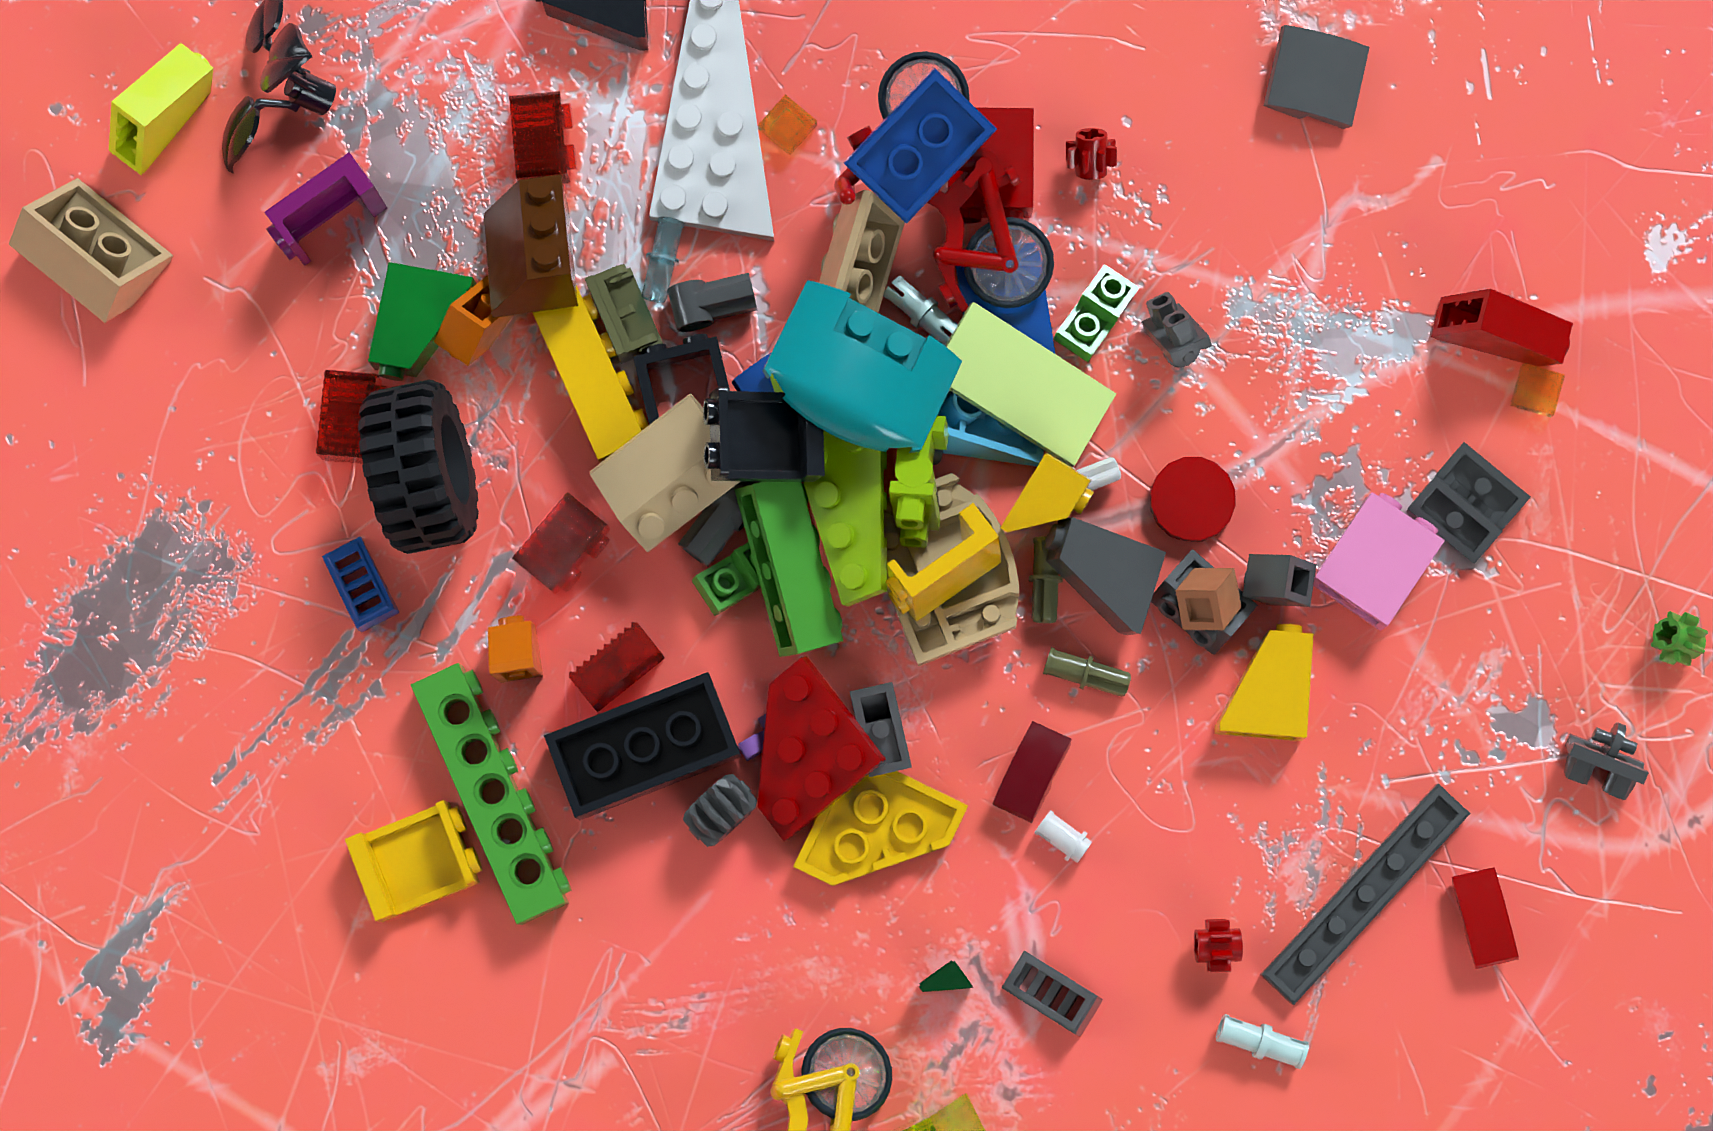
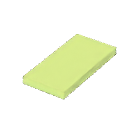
(1026, 385)

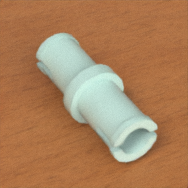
(921, 310)
(1262, 1041)

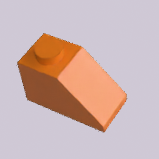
(469, 325)
(514, 650)

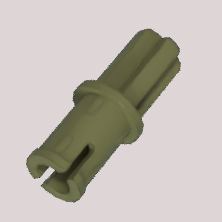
(1045, 585)
(1087, 673)

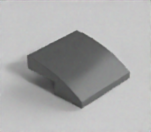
(1316, 76)
(1469, 502)

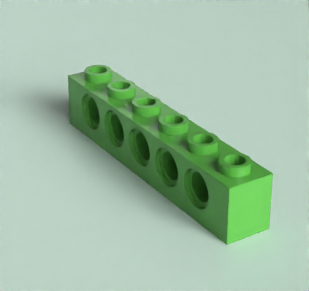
(435, 698)

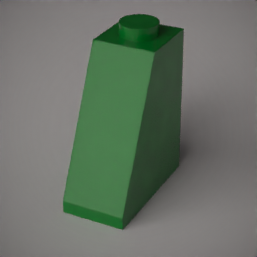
(410, 318)

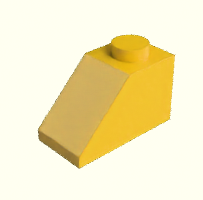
(1049, 495)

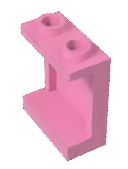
(1378, 560)

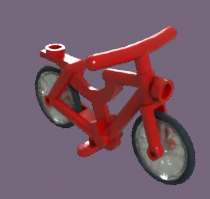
(1005, 258)

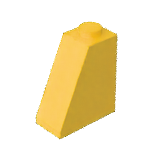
(1273, 690)

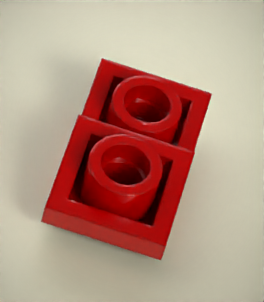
(1485, 918)

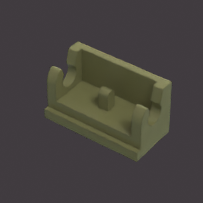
(623, 311)

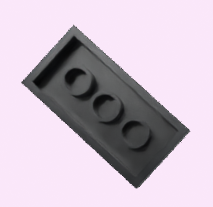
(642, 746)

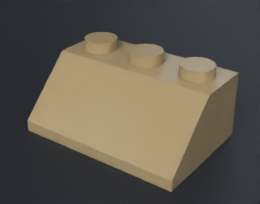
(89, 249)
(862, 249)
(661, 475)

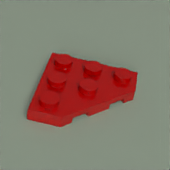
(809, 749)

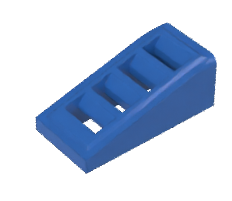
(375, 614)

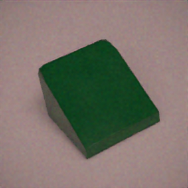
(946, 978)

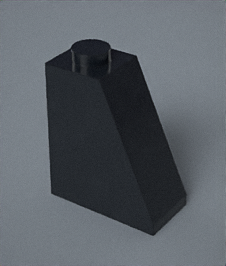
(613, 19)

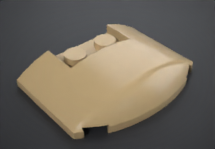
(977, 611)

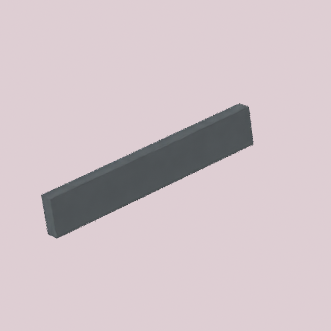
(1365, 894)

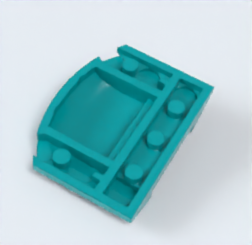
(860, 371)

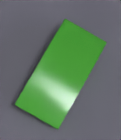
(1096, 313)
(728, 580)

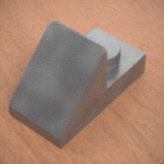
(880, 718)

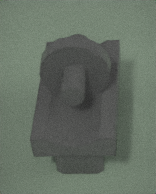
(1174, 331)
(1622, 769)

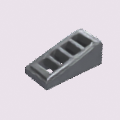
(1083, 1015)

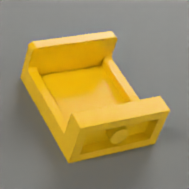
(950, 572)
(414, 861)

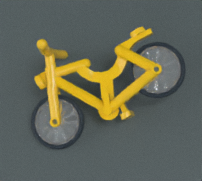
(842, 1075)

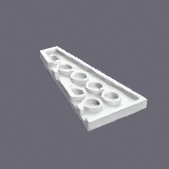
(711, 141)

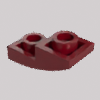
(1032, 772)

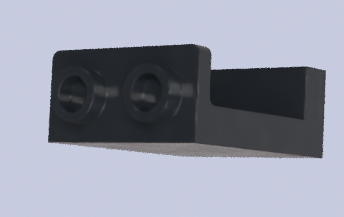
(760, 439)

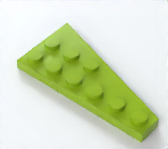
(850, 516)

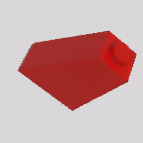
(1502, 327)

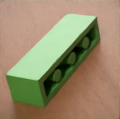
(789, 566)

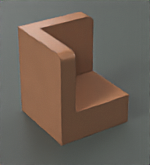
(1208, 599)

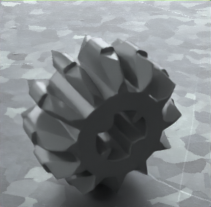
(720, 810)

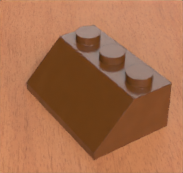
(530, 249)

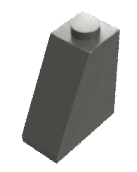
(1106, 570)

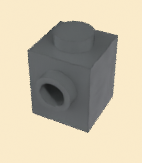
(1279, 580)

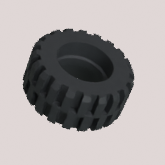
(418, 466)

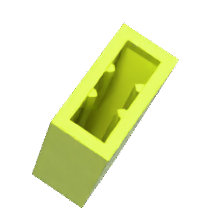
(158, 106)

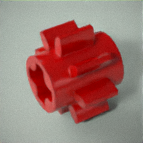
(1091, 153)
(1218, 945)

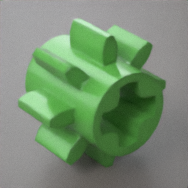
(1679, 638)

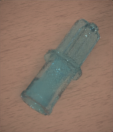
(662, 259)

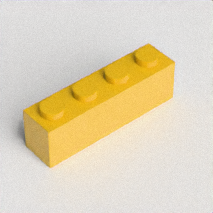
(590, 377)

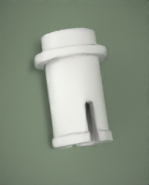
(1063, 837)

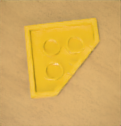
(878, 826)

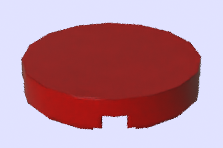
(1192, 499)

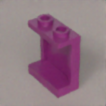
(318, 202)

